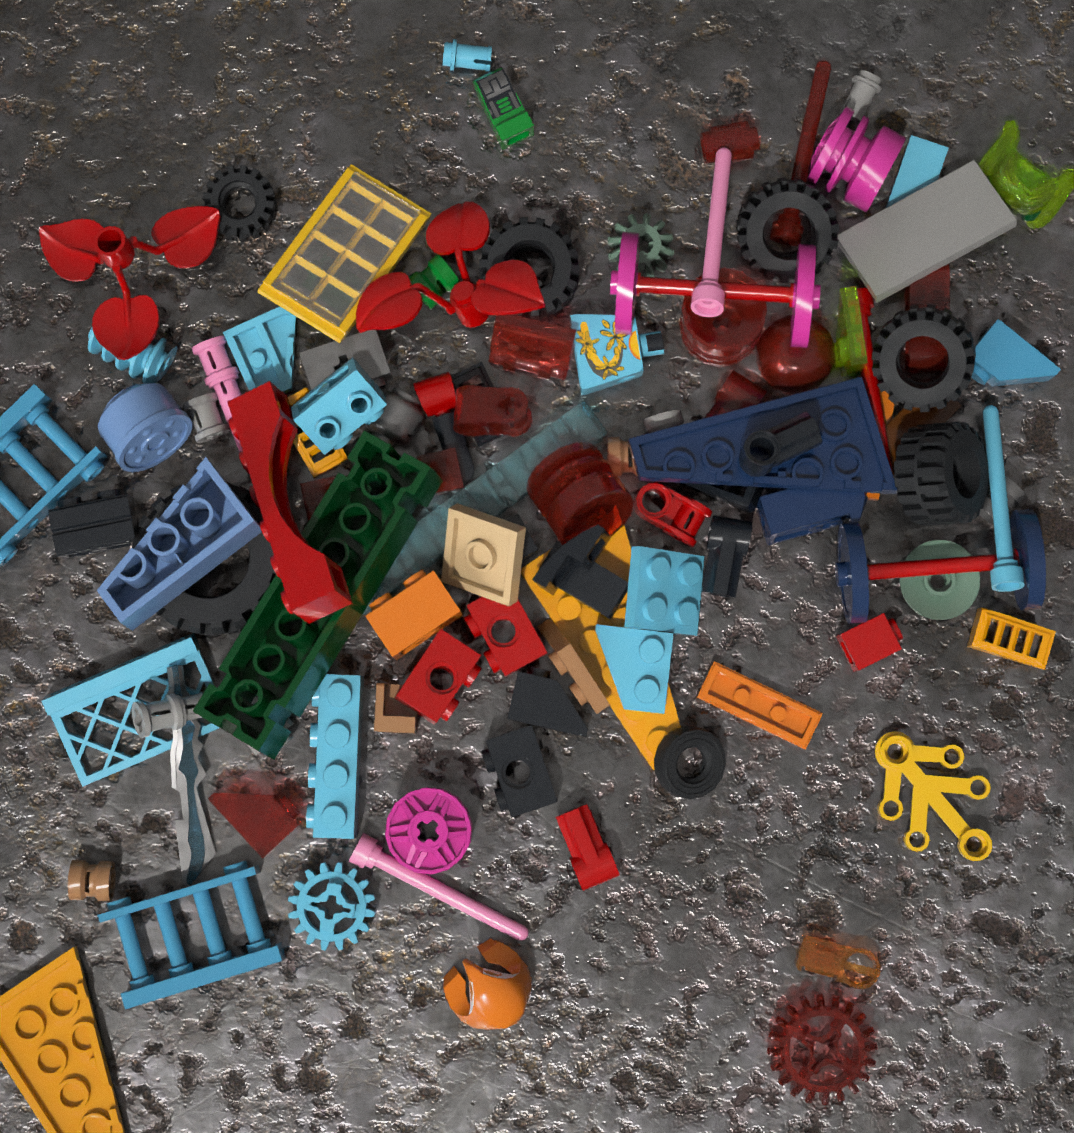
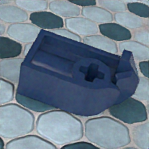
(804, 512)

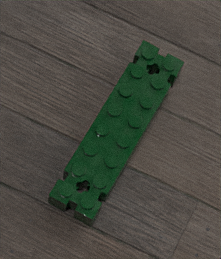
(281, 653)

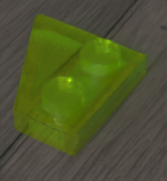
(850, 343)

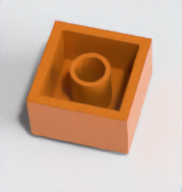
(413, 614)

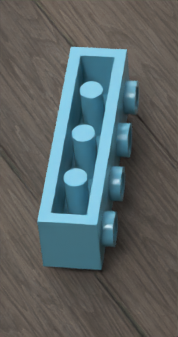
(337, 757)

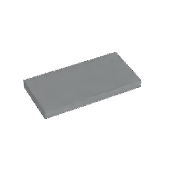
(926, 231)

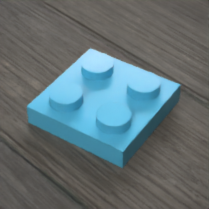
(664, 591)

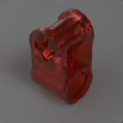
(488, 411)

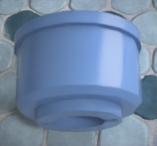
(143, 426)

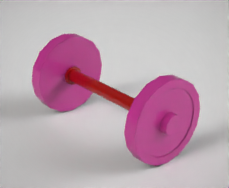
(801, 295)

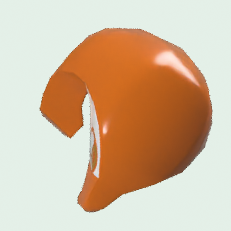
(495, 997)

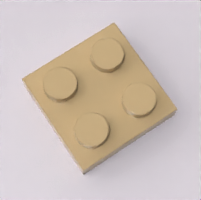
(483, 554)

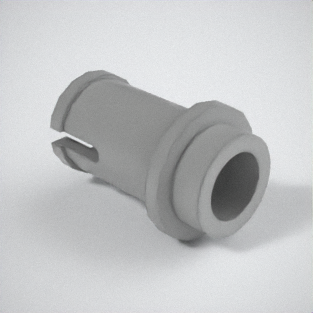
(862, 93)

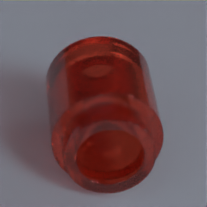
(735, 136)

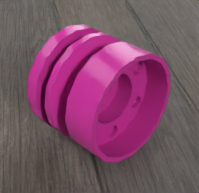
(855, 158)
(453, 830)

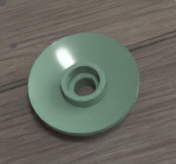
(949, 600)

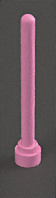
(708, 295)
(370, 854)

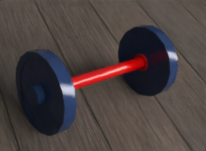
(854, 573)

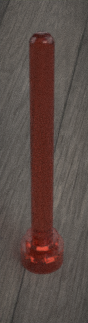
(788, 227)

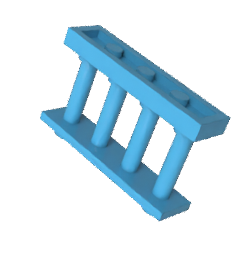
(33, 409)
(182, 974)

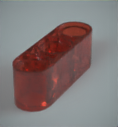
(923, 352)

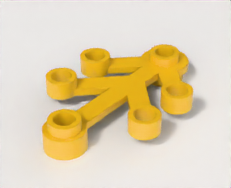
(927, 791)

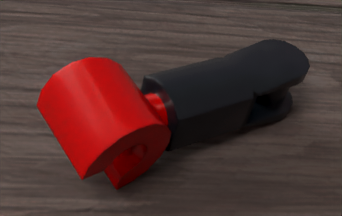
(437, 399)

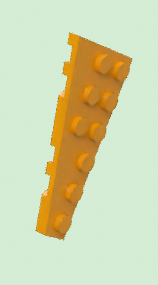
(57, 1051)

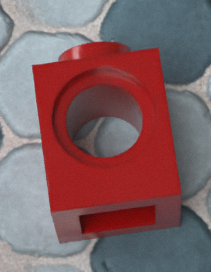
(870, 641)

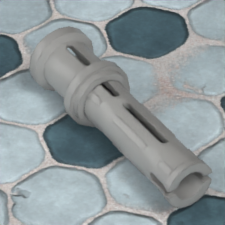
(170, 712)

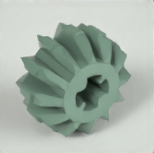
(656, 244)

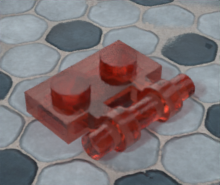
(531, 346)

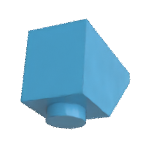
(1009, 359)

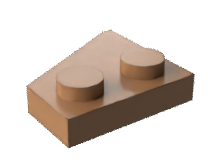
(567, 660)

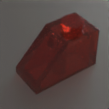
(259, 818)

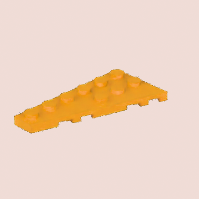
(578, 626)

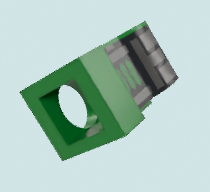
(503, 108)

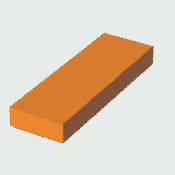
(759, 705)

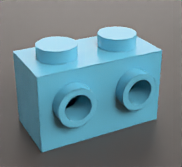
(339, 407)

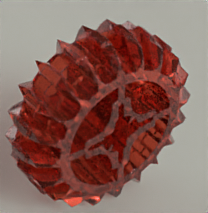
(812, 1065)

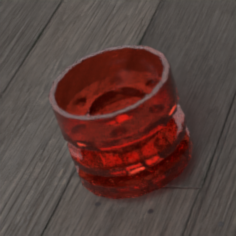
(724, 345)
(579, 491)

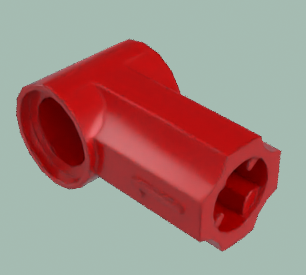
(589, 854)

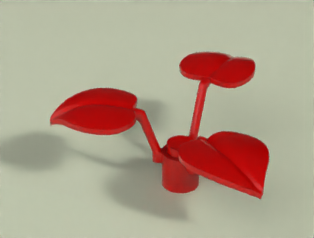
(507, 288)
(129, 323)

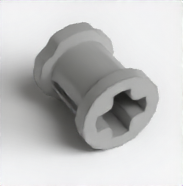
(206, 417)

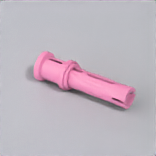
(219, 373)

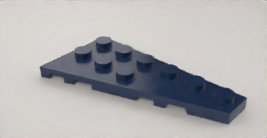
(709, 448)

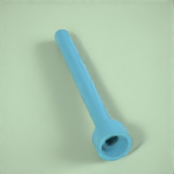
(1006, 574)

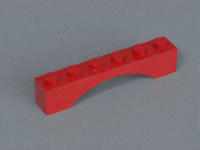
(266, 433)

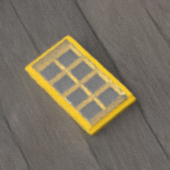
(341, 250)

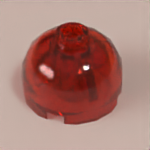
(794, 368)

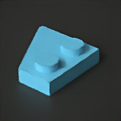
(265, 349)
(638, 665)

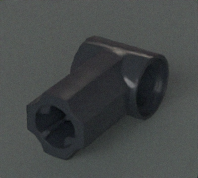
(781, 443)
(727, 545)

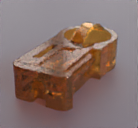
(831, 958)

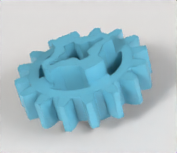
(327, 923)

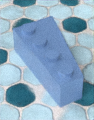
(180, 547)

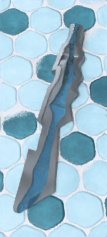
(192, 831)

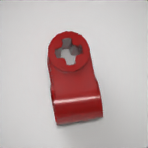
(674, 513)

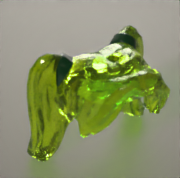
(1021, 183)

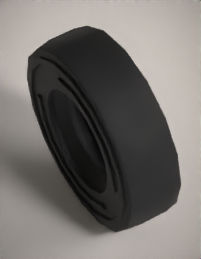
(712, 762)

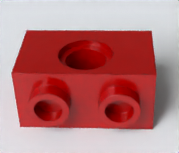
(447, 654)
(509, 656)

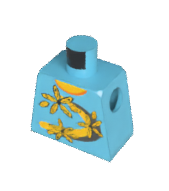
(608, 357)

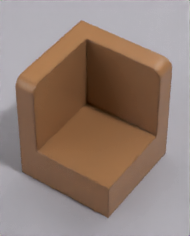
(391, 714)

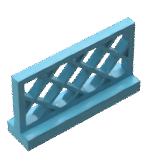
(112, 683)

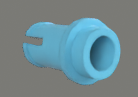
(466, 56)

